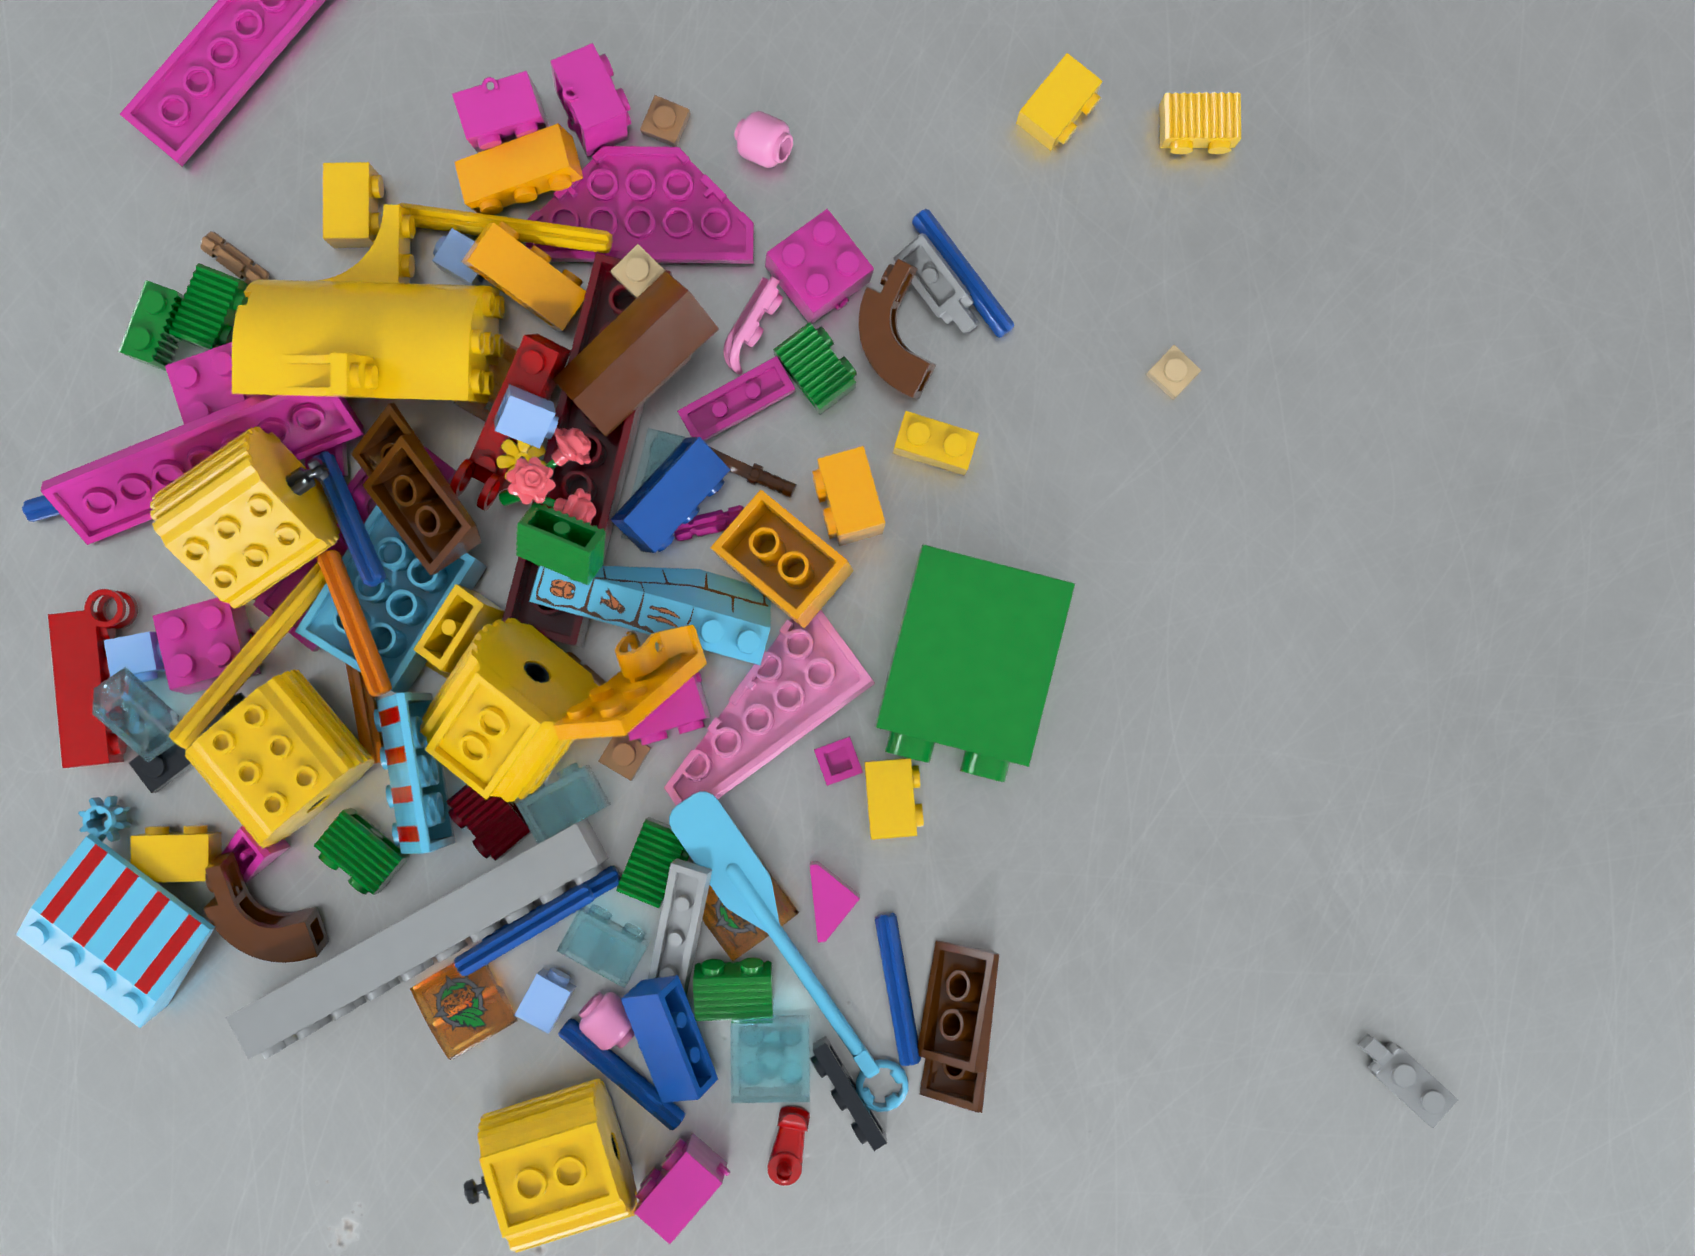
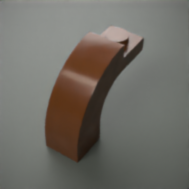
(880, 334)
(255, 928)

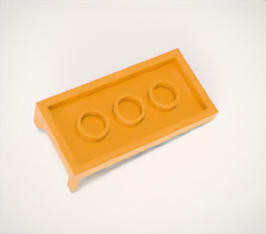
(639, 687)

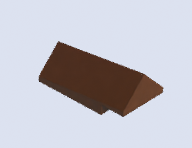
(636, 353)
(414, 492)
(958, 1024)

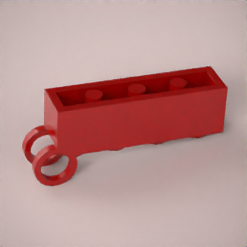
(533, 371)
(78, 668)

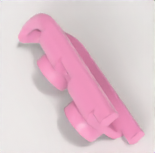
(747, 328)

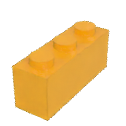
(519, 170)
(525, 275)

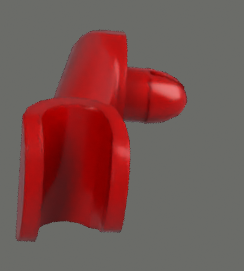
(787, 1152)

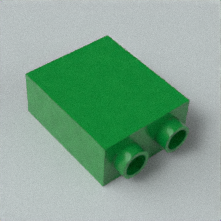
(973, 661)

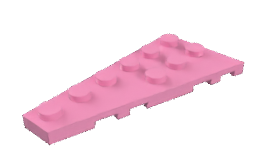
(794, 690)

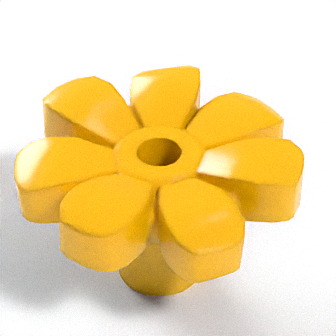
(515, 451)

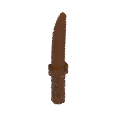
(757, 475)

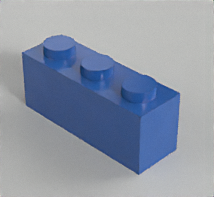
(671, 495)
(669, 1039)

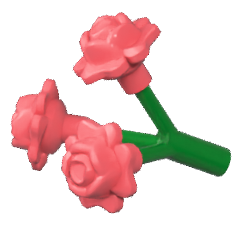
(533, 482)

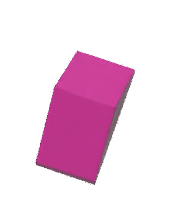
(249, 854)
(831, 900)

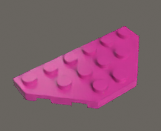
(650, 201)

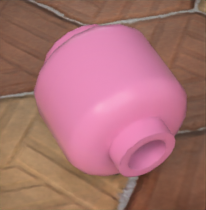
(763, 139)
(606, 1021)

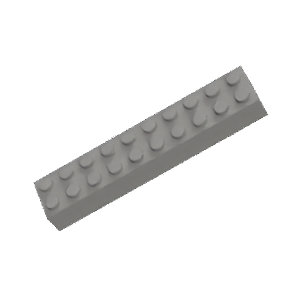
(412, 942)

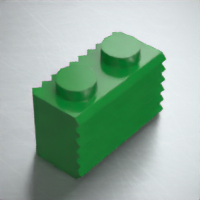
(209, 308)
(148, 330)
(815, 366)
(560, 543)
(360, 852)
(650, 863)
(733, 990)

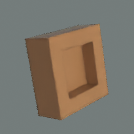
(665, 121)
(624, 756)

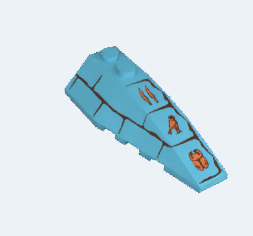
(726, 612)

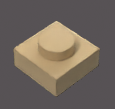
(637, 271)
(1173, 372)

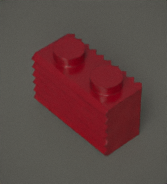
(492, 821)

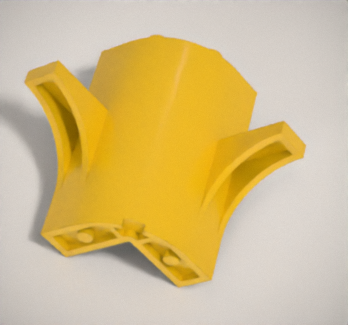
(369, 331)

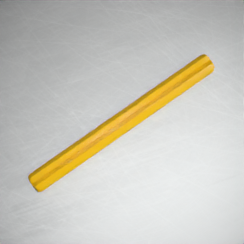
(530, 231)
(248, 659)

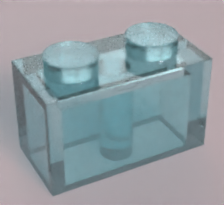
(135, 714)
(563, 802)
(604, 944)

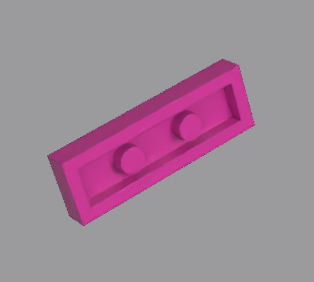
(737, 400)

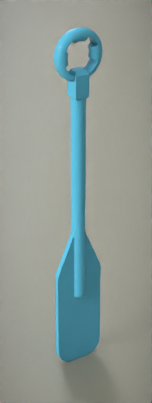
(748, 891)

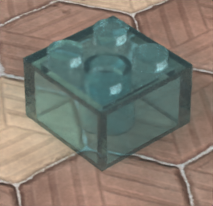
(770, 1059)

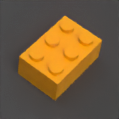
(851, 496)
(782, 558)

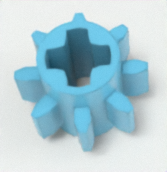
(116, 818)

